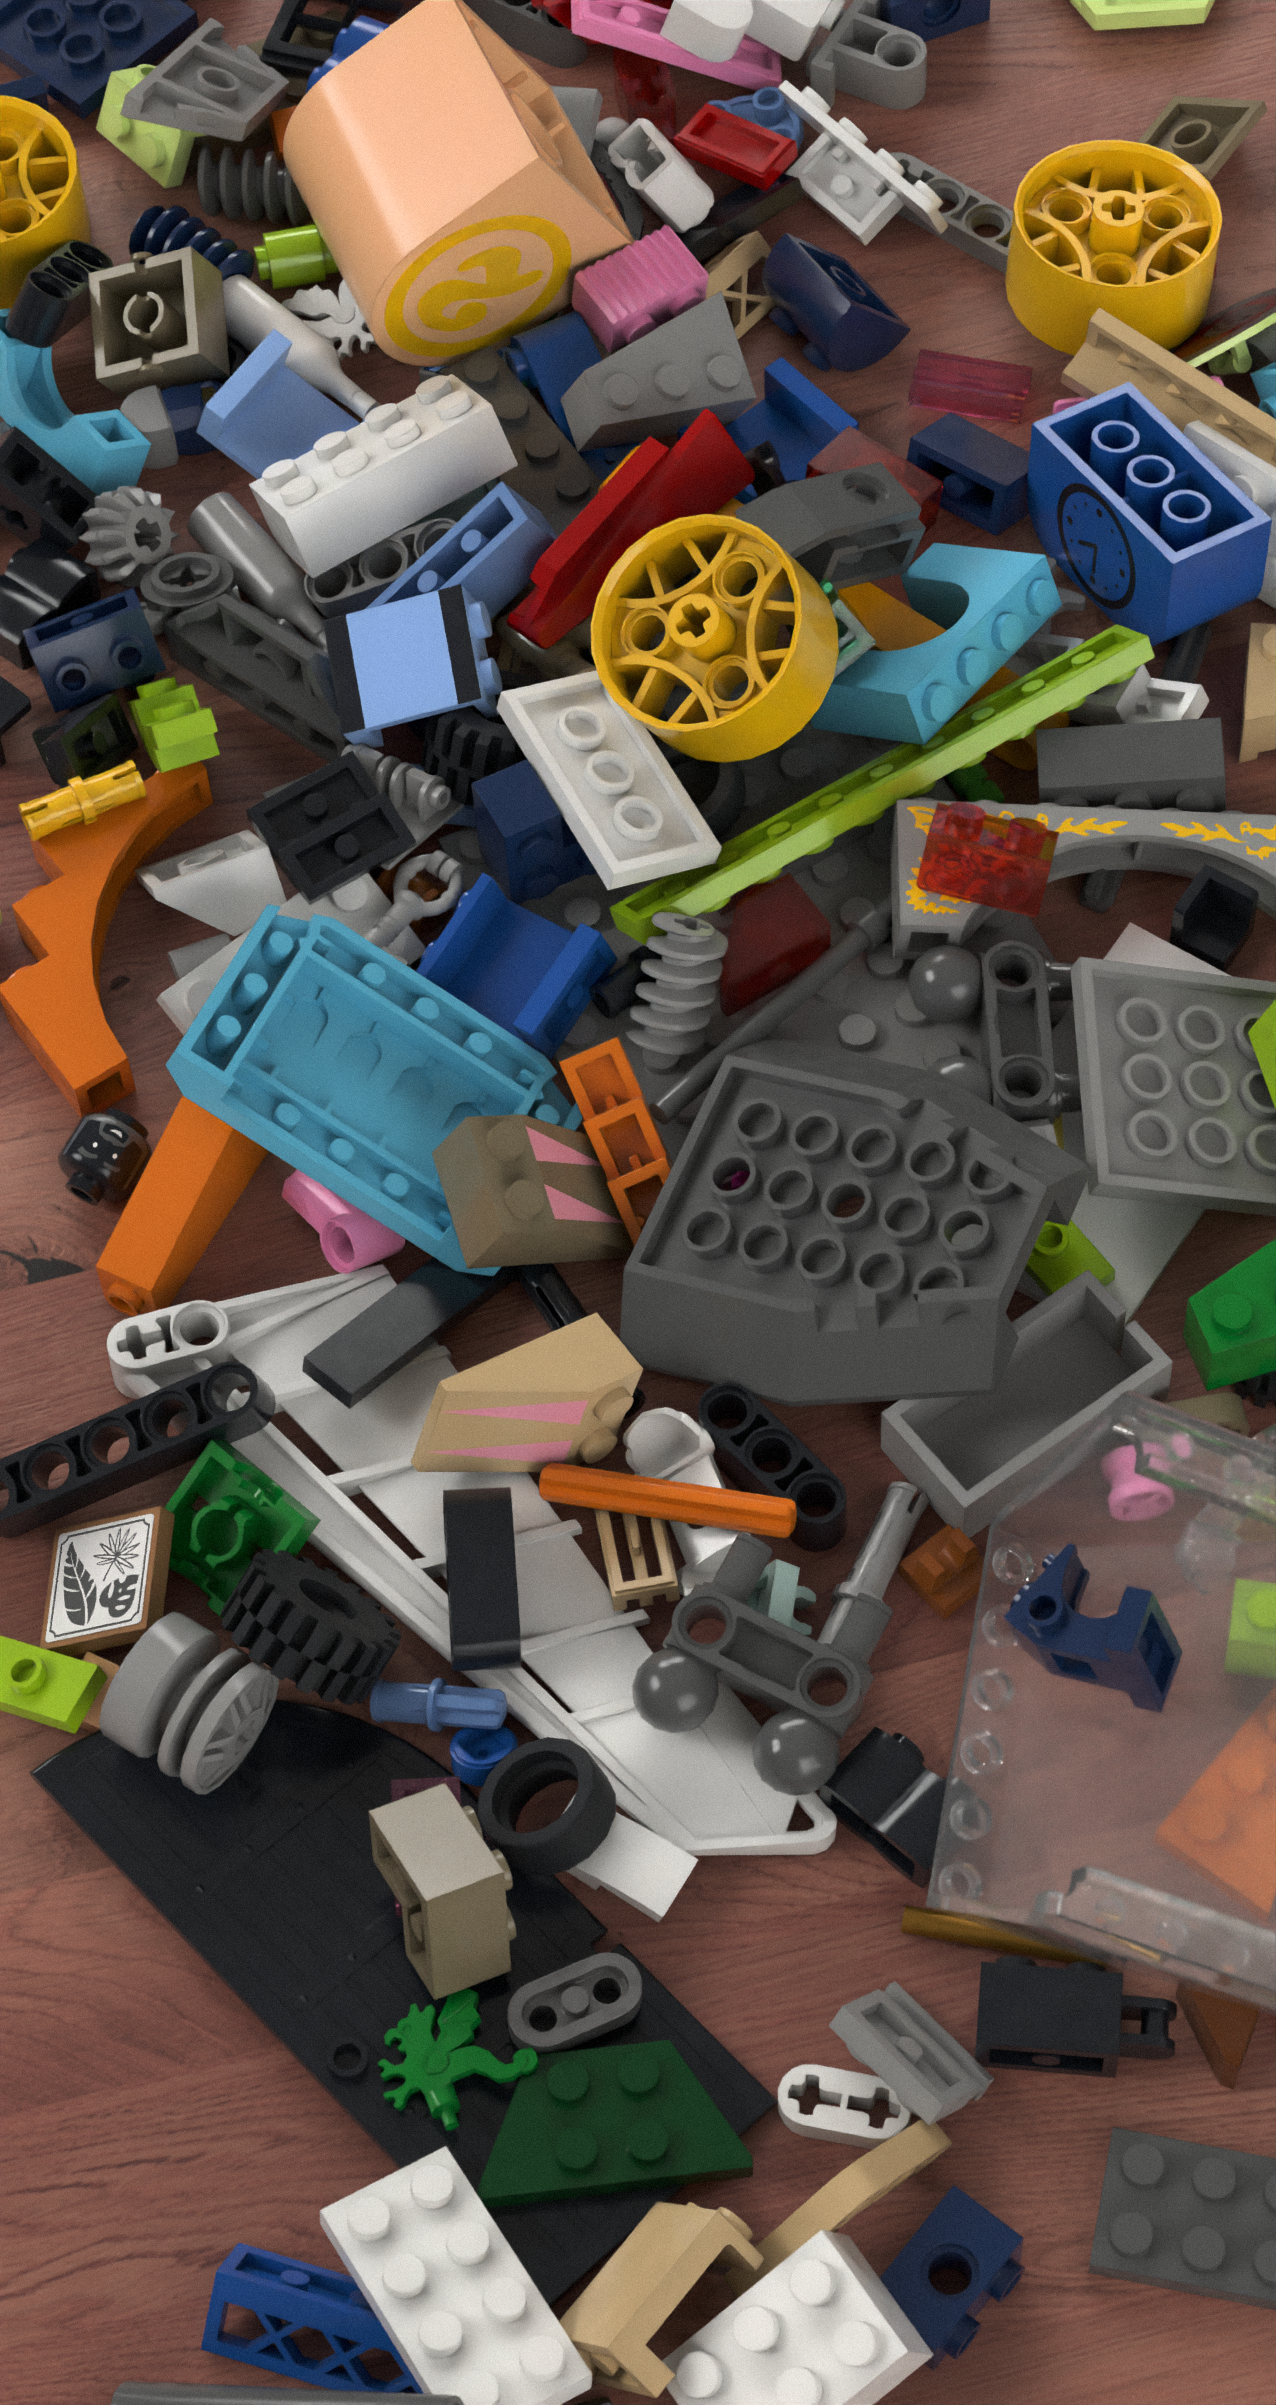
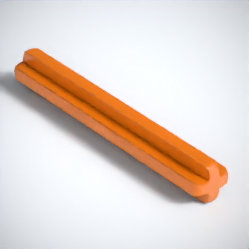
(668, 1500)

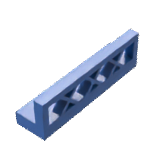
(304, 2297)

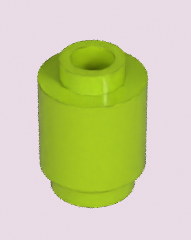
(294, 257)

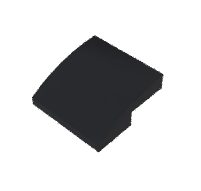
(330, 828)

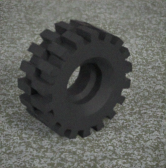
(310, 1627)

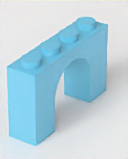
(990, 609)

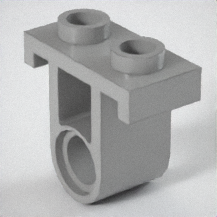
(869, 60)

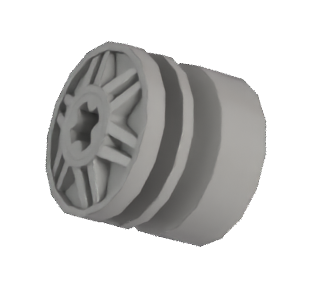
(188, 1702)

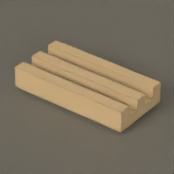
(643, 1586)

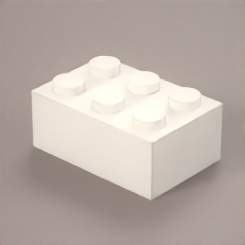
(802, 2336)

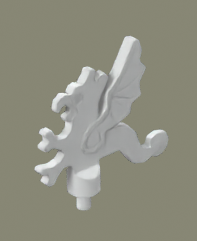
(343, 315)

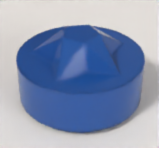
(478, 1751)

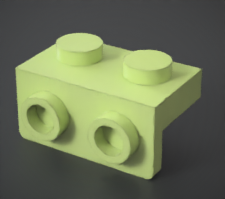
(153, 147)

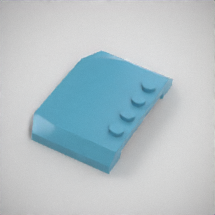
(356, 1070)

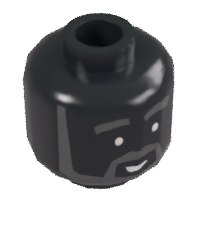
(105, 1156)

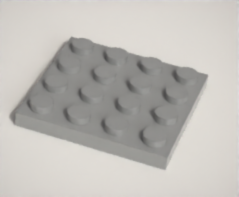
(1174, 1086)

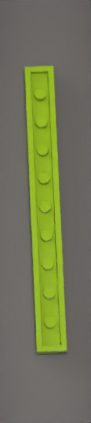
(898, 774)

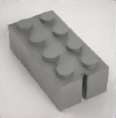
(1062, 1375)

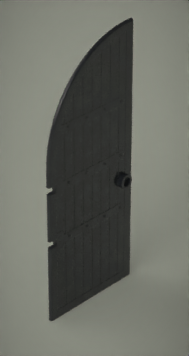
(299, 1923)

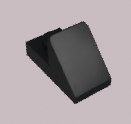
(86, 741)

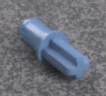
(438, 1705)

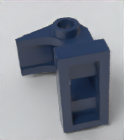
(1120, 1652)

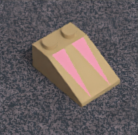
(533, 1405)

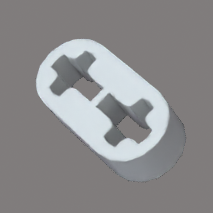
(840, 2123)

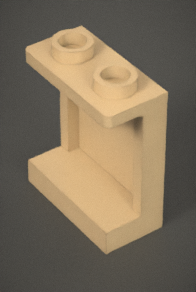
(645, 2285)

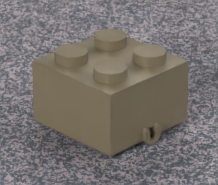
(158, 322)

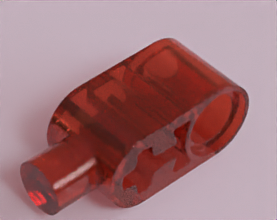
(645, 91)

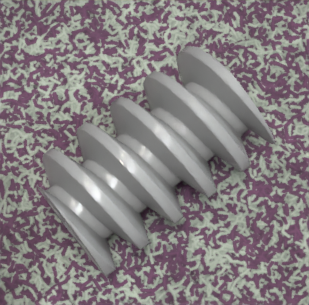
(681, 987)

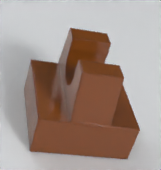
(944, 1570)

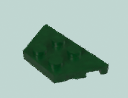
(609, 2126)

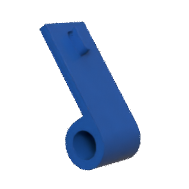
(552, 360)

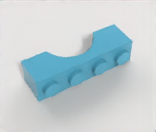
(95, 447)

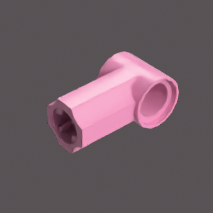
(346, 1233)

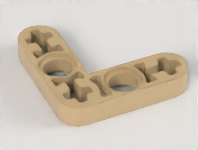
(846, 2196)

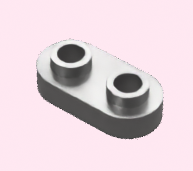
(571, 2003)

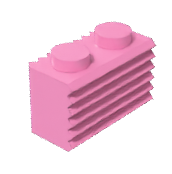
(639, 288)

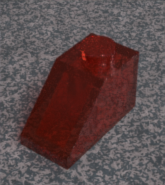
(770, 942)

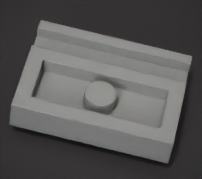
(910, 2053)

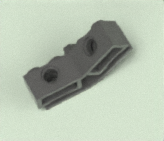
(839, 530)

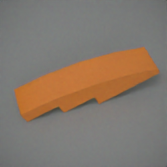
(620, 1129)

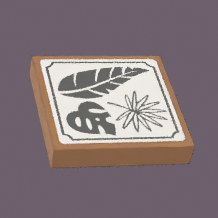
(107, 1581)

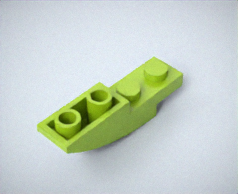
(173, 724)

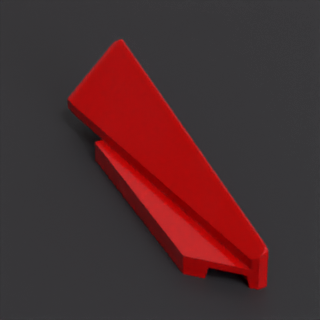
(645, 493)

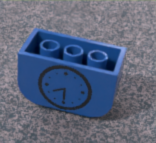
(1142, 516)

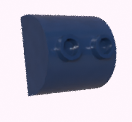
(830, 305)

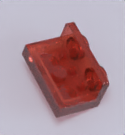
(987, 858)

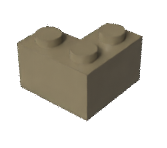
(447, 1889)

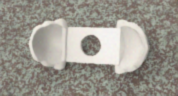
(678, 1449)

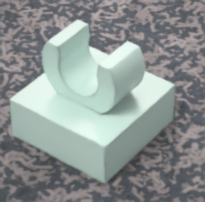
(778, 1595)

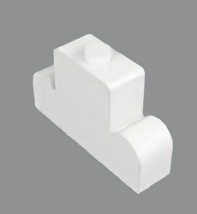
(717, 26)

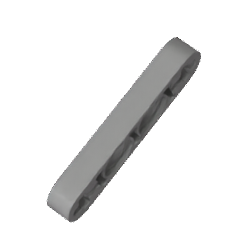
(971, 211)

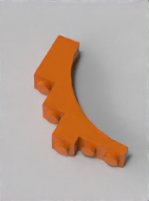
(65, 927)

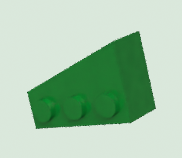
(1234, 1322)

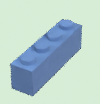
(485, 552)

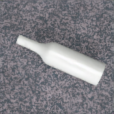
(254, 314)

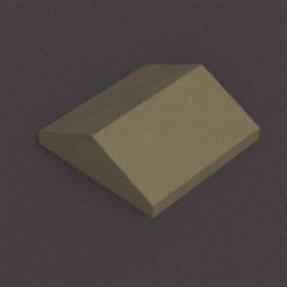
(1204, 129)

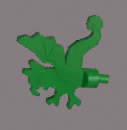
(436, 2065)

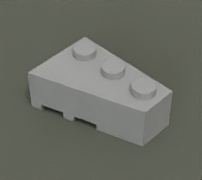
(662, 381)

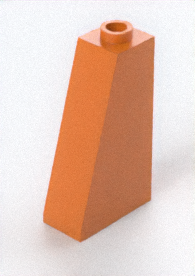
(176, 1209)

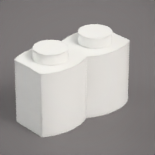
(661, 176)

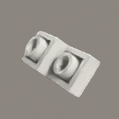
(637, 1867)

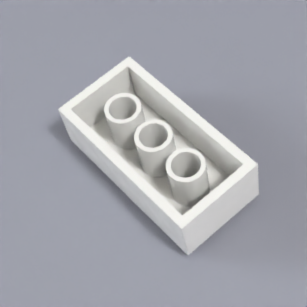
(383, 473)

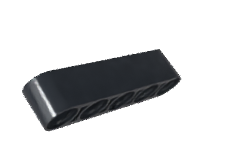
(149, 1448)

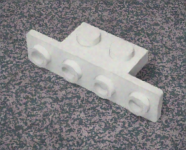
(849, 179)

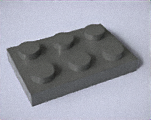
(1188, 2218)

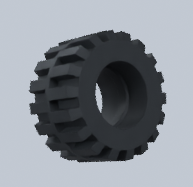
(468, 746)

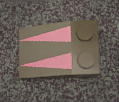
(527, 1194)

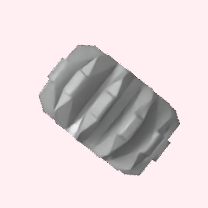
(128, 534)

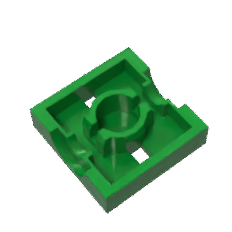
(243, 1513)

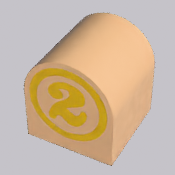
(448, 187)

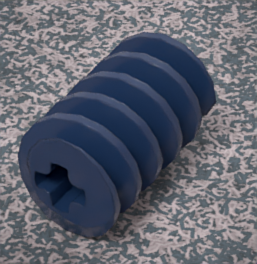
(173, 229)

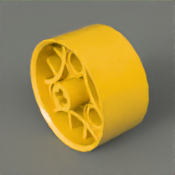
(39, 192)
(1115, 233)
(714, 638)

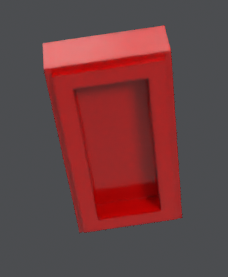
(736, 147)

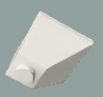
(218, 882)

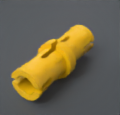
(82, 800)

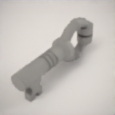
(410, 905)

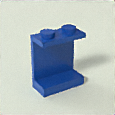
(792, 417)
(517, 966)

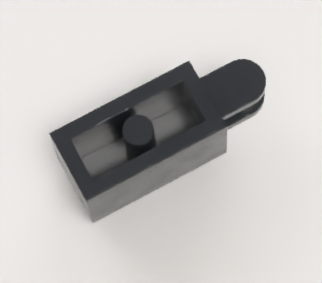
(1065, 2019)

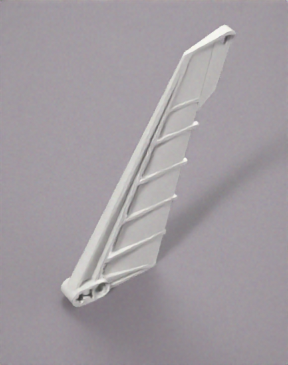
(683, 1785)

